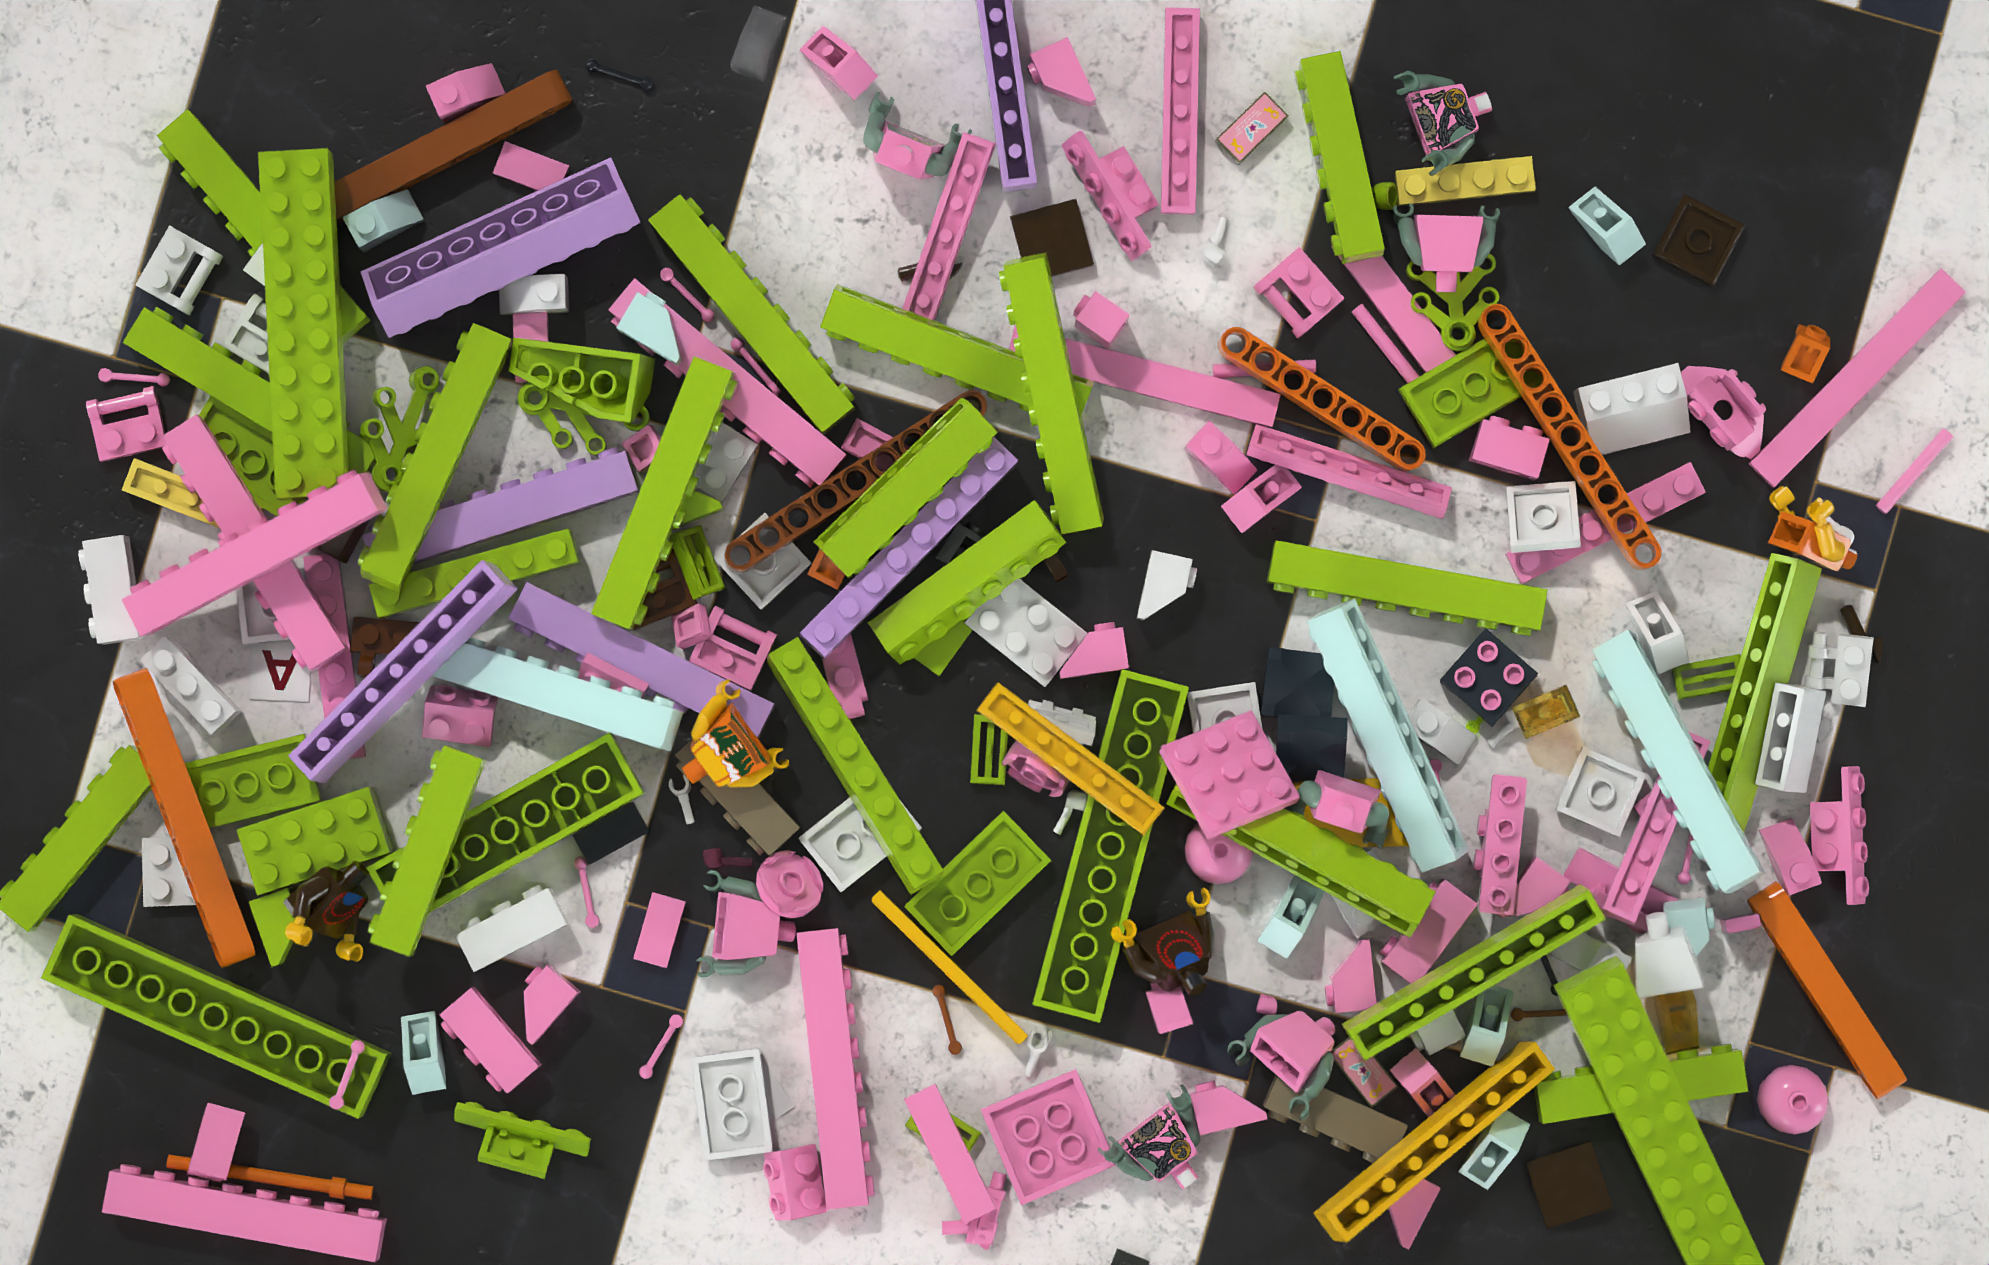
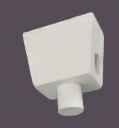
(1665, 959)

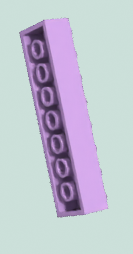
(499, 248)

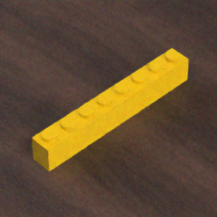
(1434, 1141)

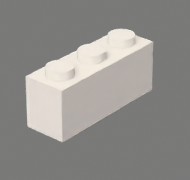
(109, 580)
(190, 685)
(1790, 737)
(511, 927)

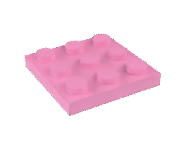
(1229, 774)
(1047, 1136)

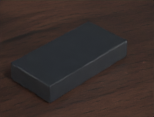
(611, 833)

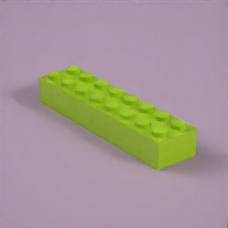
(531, 817)

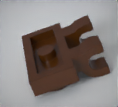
(375, 637)

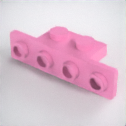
(1116, 189)
(1839, 835)
(1500, 844)
(1598, 877)

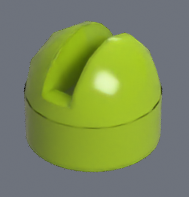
(1385, 195)

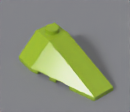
(594, 379)

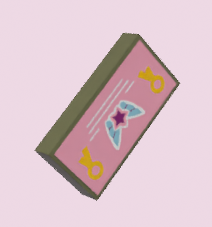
(1252, 128)
(1366, 1075)

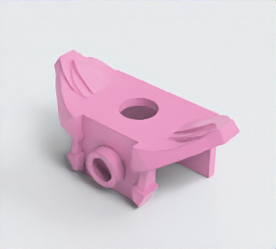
(1744, 428)

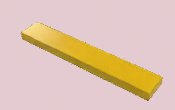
(1070, 758)
(949, 967)

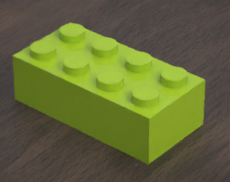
(320, 835)

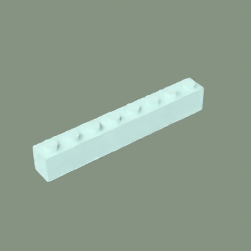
(563, 693)
(1387, 736)
(1678, 763)

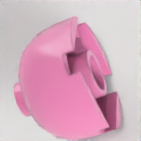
(1033, 771)
(1215, 859)
(1792, 1099)

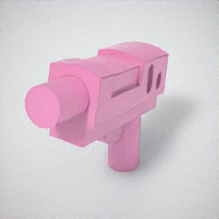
(983, 1229)

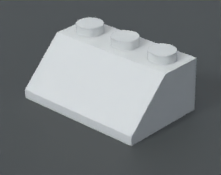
(1634, 409)

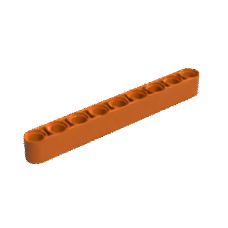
(1568, 420)
(184, 817)

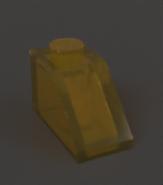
(1546, 711)
(1677, 1021)

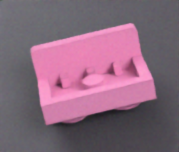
(459, 715)
(794, 1182)

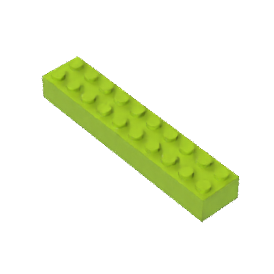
(303, 320)
(1108, 852)
(212, 1014)
(1656, 1117)

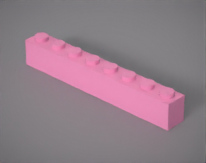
(752, 403)
(233, 509)
(254, 553)
(833, 1068)
(244, 1214)

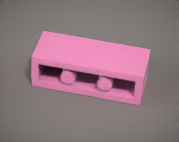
(1443, 918)
(489, 1041)

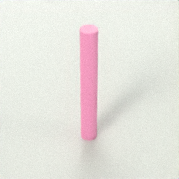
(1385, 343)
(1232, 370)
(1914, 471)

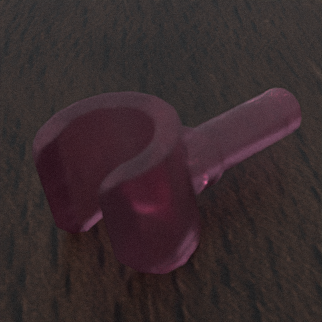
(713, 858)

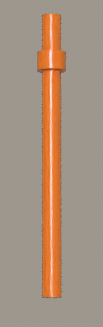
(336, 1187)

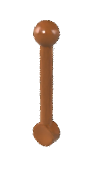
(1518, 1014)
(954, 1046)

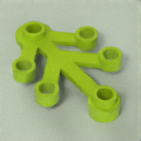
(1454, 299)
(574, 413)
(401, 432)

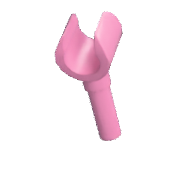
(1266, 1005)

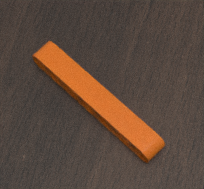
(1338, 400)
(1827, 990)

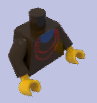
(330, 906)
(1174, 950)

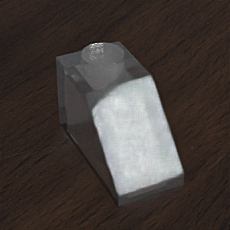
(758, 43)

